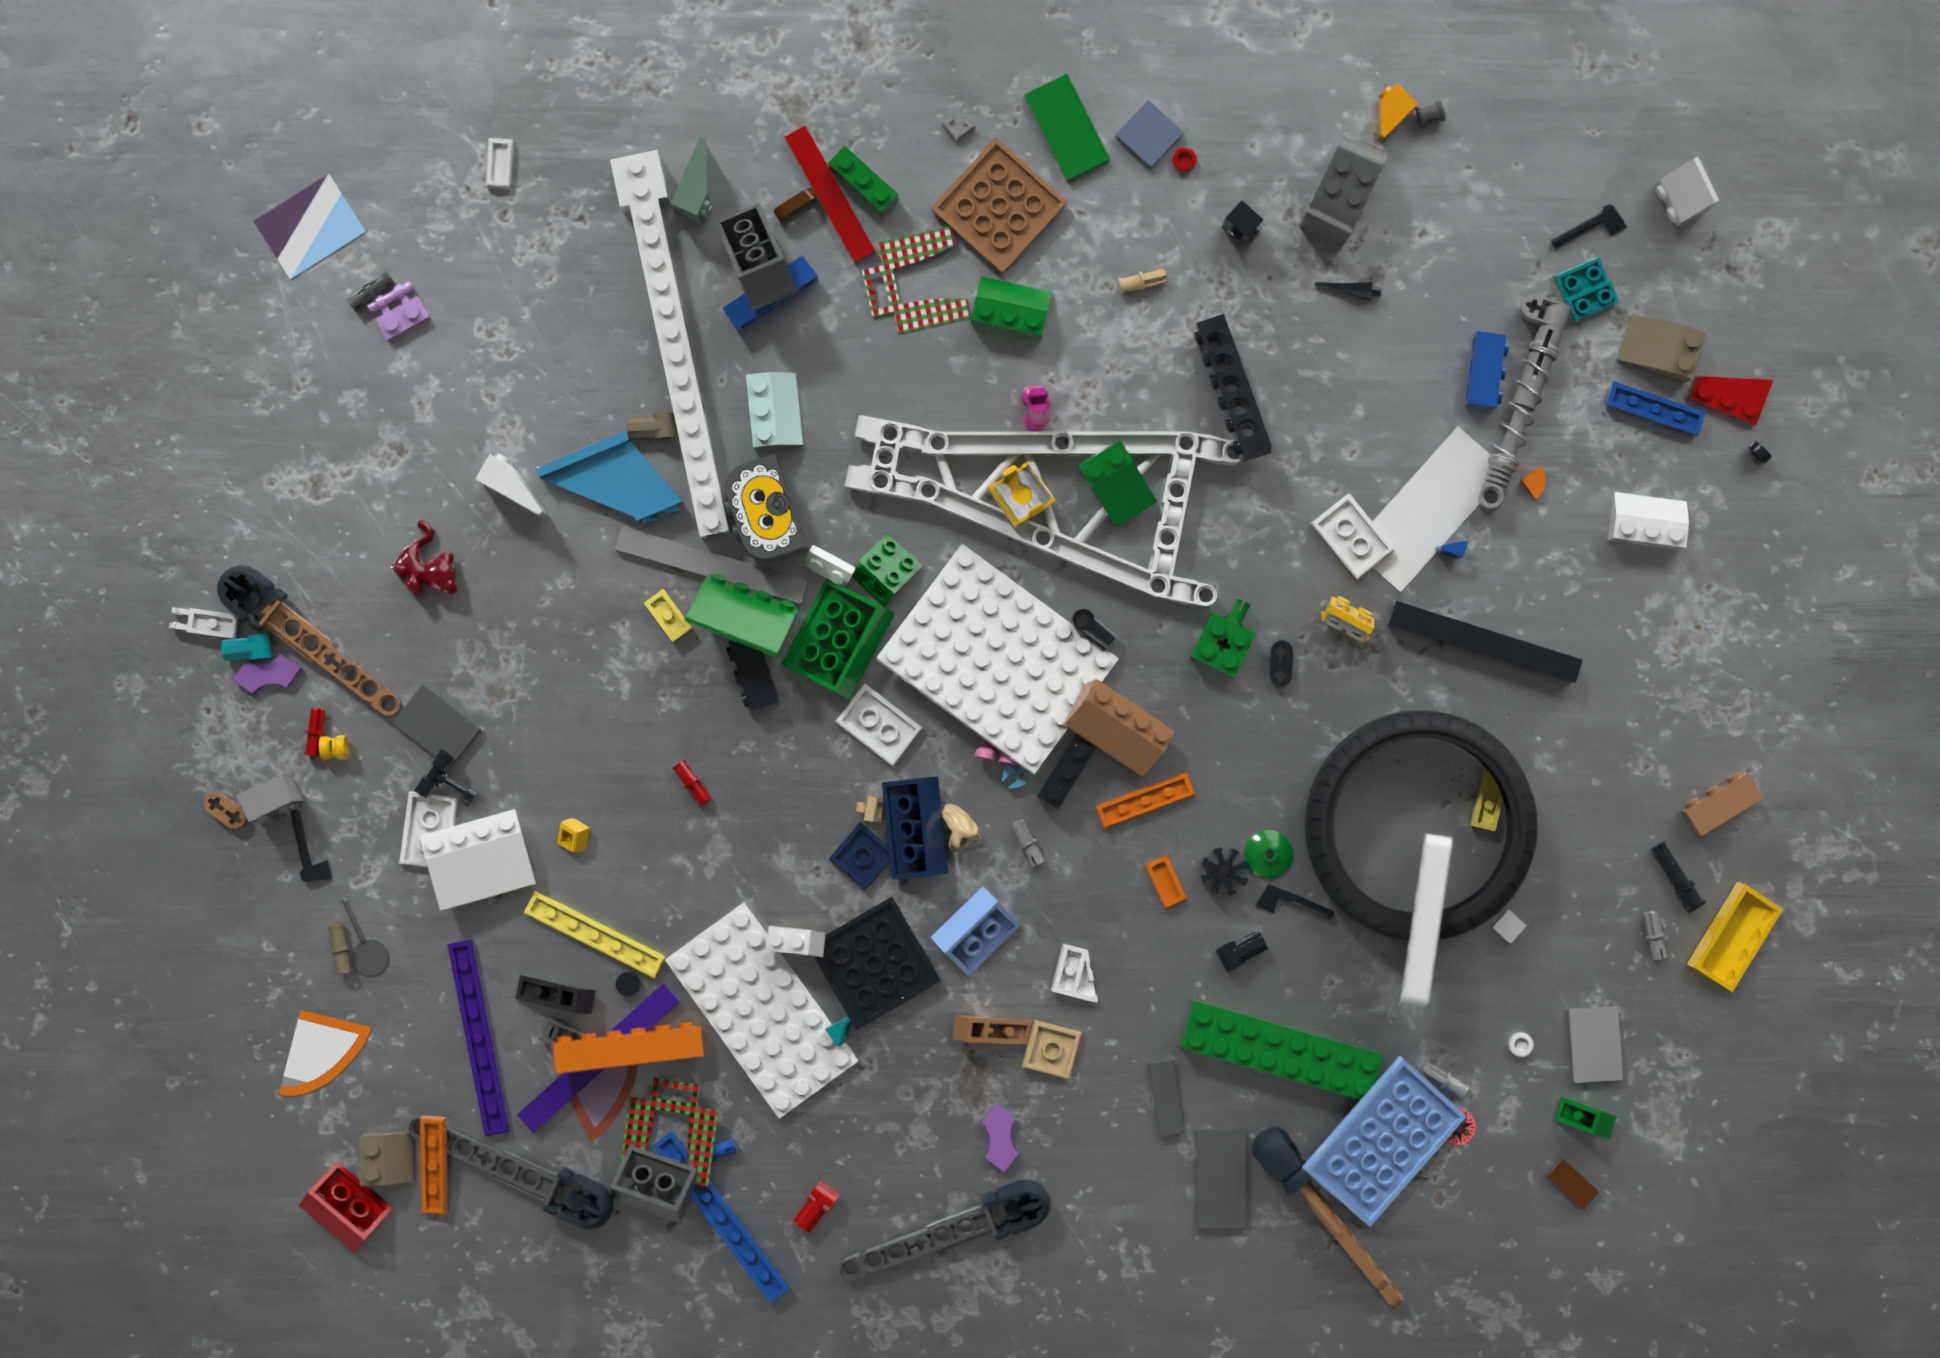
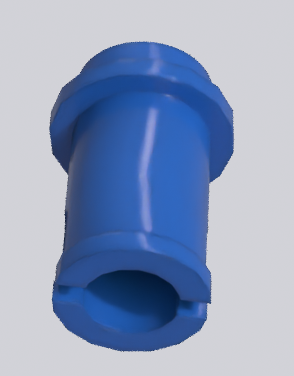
(723, 1149)

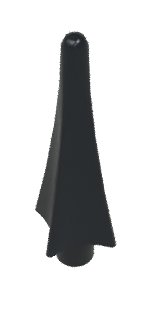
(1359, 289)

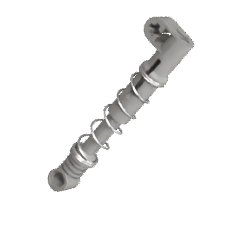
(1527, 393)

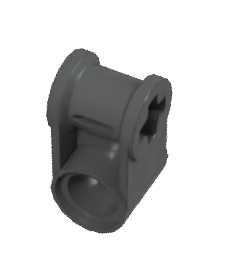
(557, 1028)

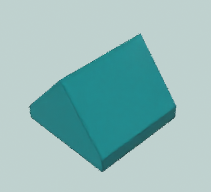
(839, 1030)

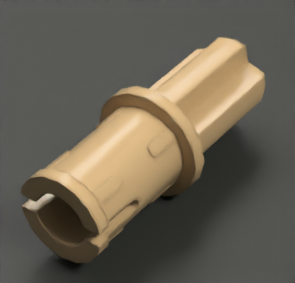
(1142, 281)

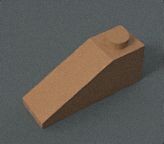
(991, 1029)

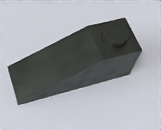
(555, 994)

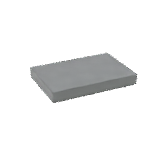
(1595, 1044)

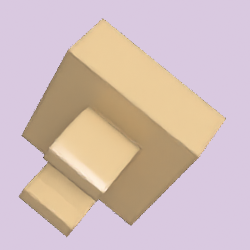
(873, 809)

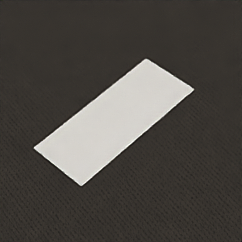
(1431, 506)

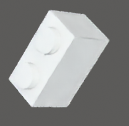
(795, 941)

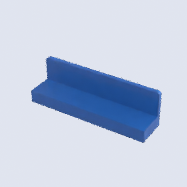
(740, 311)

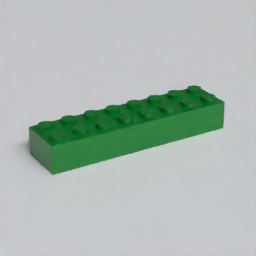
(1280, 1050)

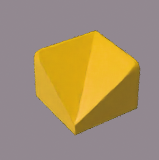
(573, 835)

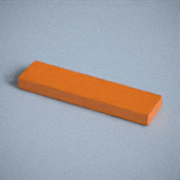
(1145, 800)
(433, 1165)

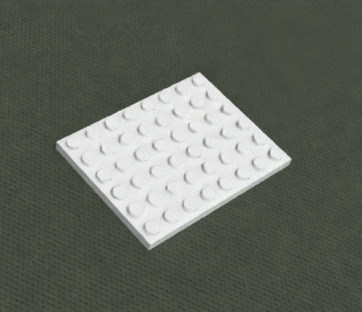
(995, 658)

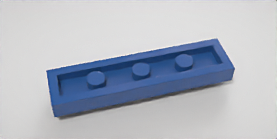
(1655, 408)

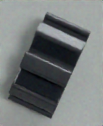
(1228, 864)

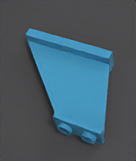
(614, 476)

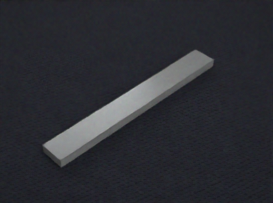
(706, 562)

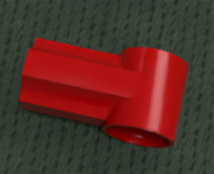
(818, 1203)

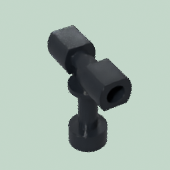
(439, 776)

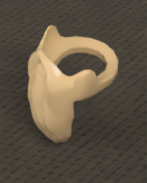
(961, 826)

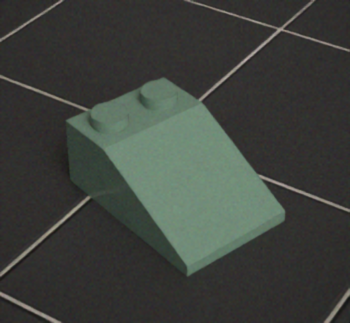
(694, 191)

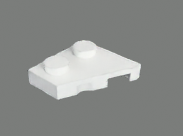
(1074, 974)

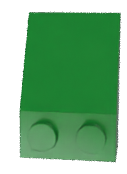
(1117, 483)

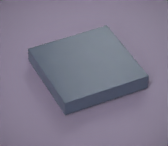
(1149, 134)

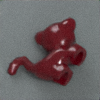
(437, 573)

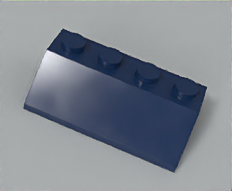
(915, 828)

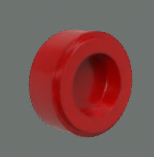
(1184, 160)

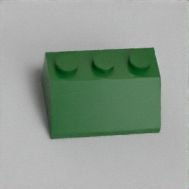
(1011, 307)

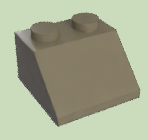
(386, 1158)

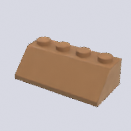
(1118, 727)

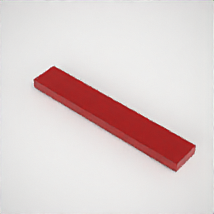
(829, 194)

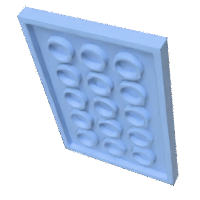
(1384, 1141)

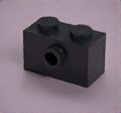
(1243, 224)

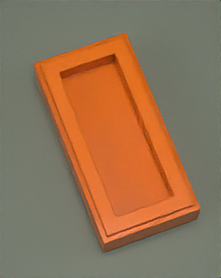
(1165, 882)

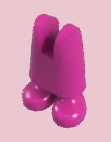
(1037, 403)

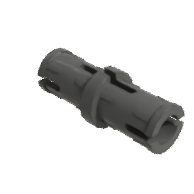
(370, 291)

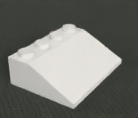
(477, 860)

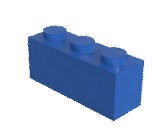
(1486, 370)

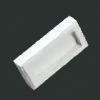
(499, 163)

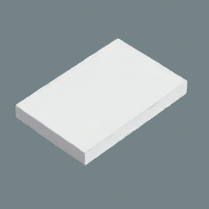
(1352, 536)
(878, 724)
(425, 817)

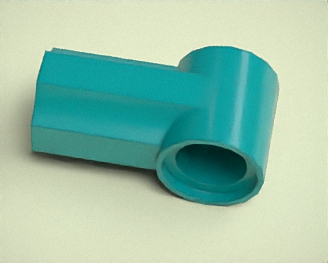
(253, 648)

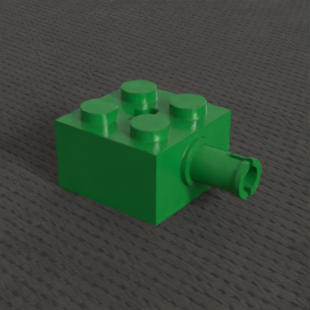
(1230, 629)

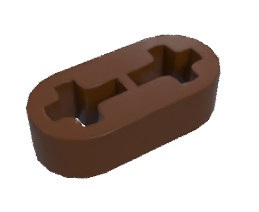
(795, 204)

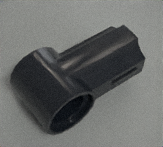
(1095, 630)
(1237, 952)

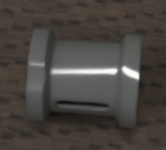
(1430, 114)

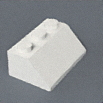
(1648, 521)

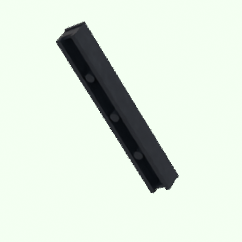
(1485, 642)

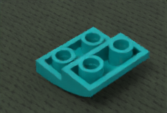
(1586, 289)

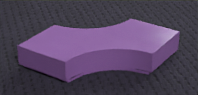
(255, 676)
(1001, 1150)

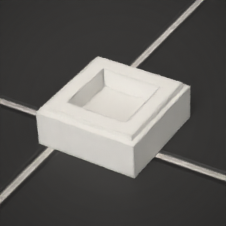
(1508, 926)

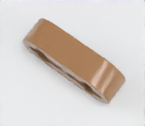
(222, 815)

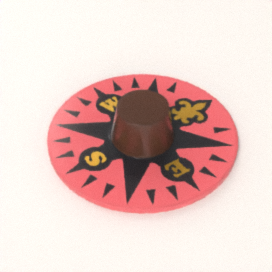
(1464, 1131)

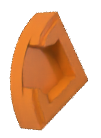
(1535, 482)

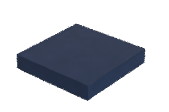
(862, 856)

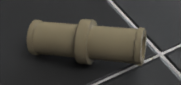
(339, 949)

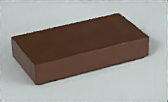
(1572, 1183)

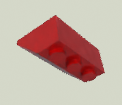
(345, 1207)

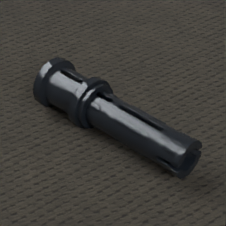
(1684, 887)

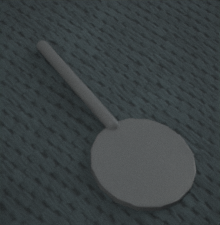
(369, 955)

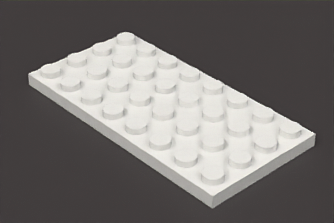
(760, 1010)

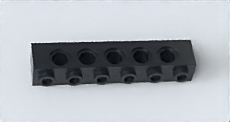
(1218, 330)

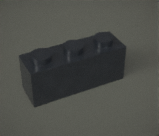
(753, 675)
(1066, 771)

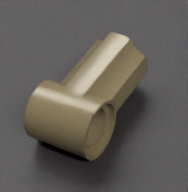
(659, 426)

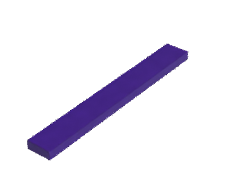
(478, 1037)
(571, 1083)

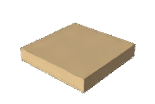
(1051, 1049)

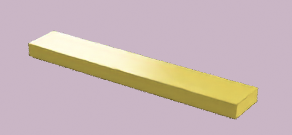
(594, 934)

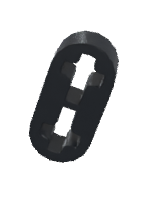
(1274, 663)

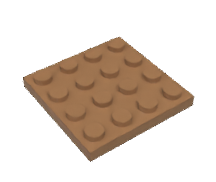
(999, 205)

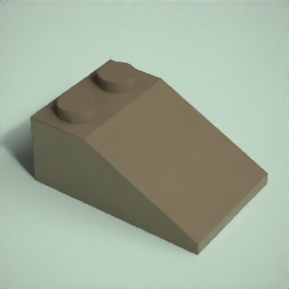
(1662, 347)

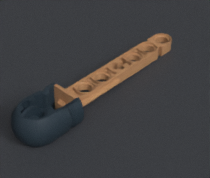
(279, 616)
(1284, 1163)

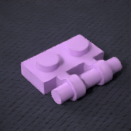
(401, 318)

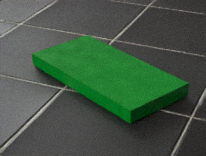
(1067, 127)

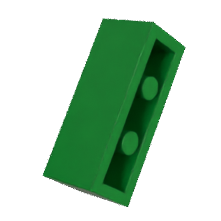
(863, 181)

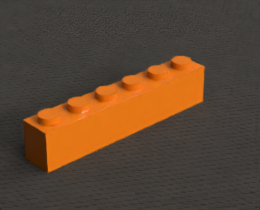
(627, 1049)

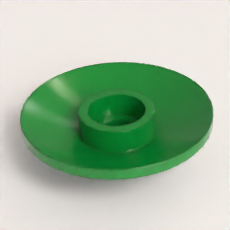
(1256, 849)

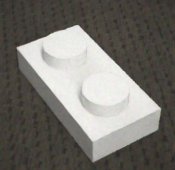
(829, 566)

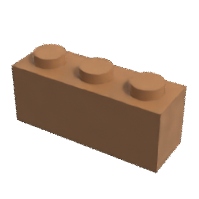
(1721, 803)

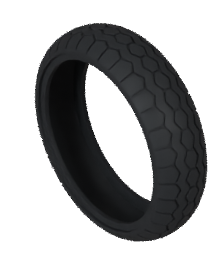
(1491, 753)

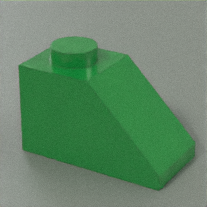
(1585, 1118)

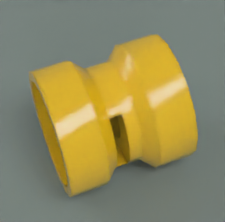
(333, 747)

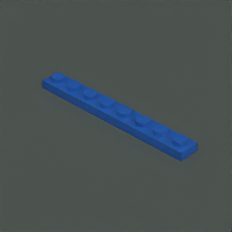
(728, 1225)

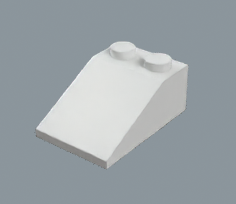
(1686, 192)
(504, 479)

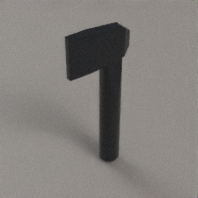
(1608, 215)
(309, 872)
(1273, 891)

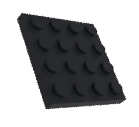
(875, 963)

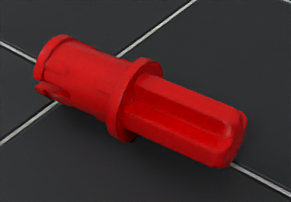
(315, 731)
(692, 783)

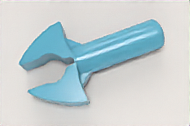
(1019, 778)

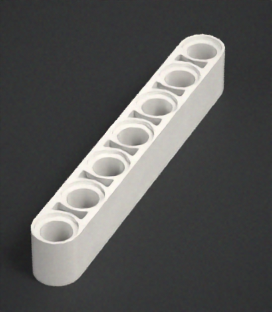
(1426, 920)

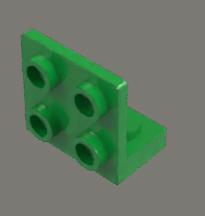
(885, 569)

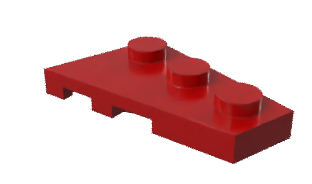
(1731, 396)

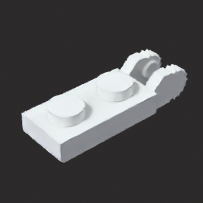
(207, 622)

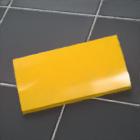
(1734, 936)

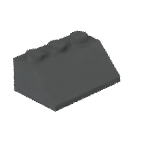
(654, 1183)

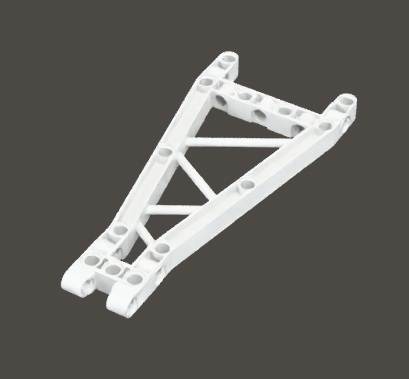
(1031, 444)

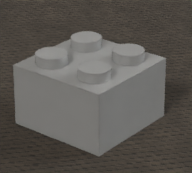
(270, 798)

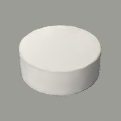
(1520, 1044)

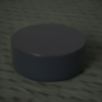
(1759, 452)
(628, 984)

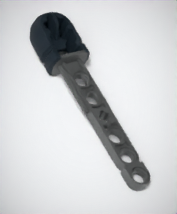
(548, 1184)
(1033, 1206)

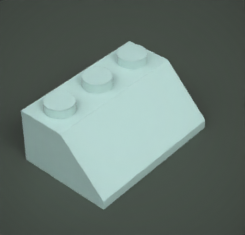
(774, 410)

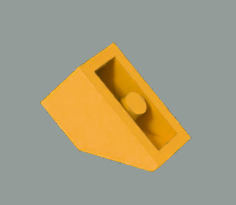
(1393, 109)

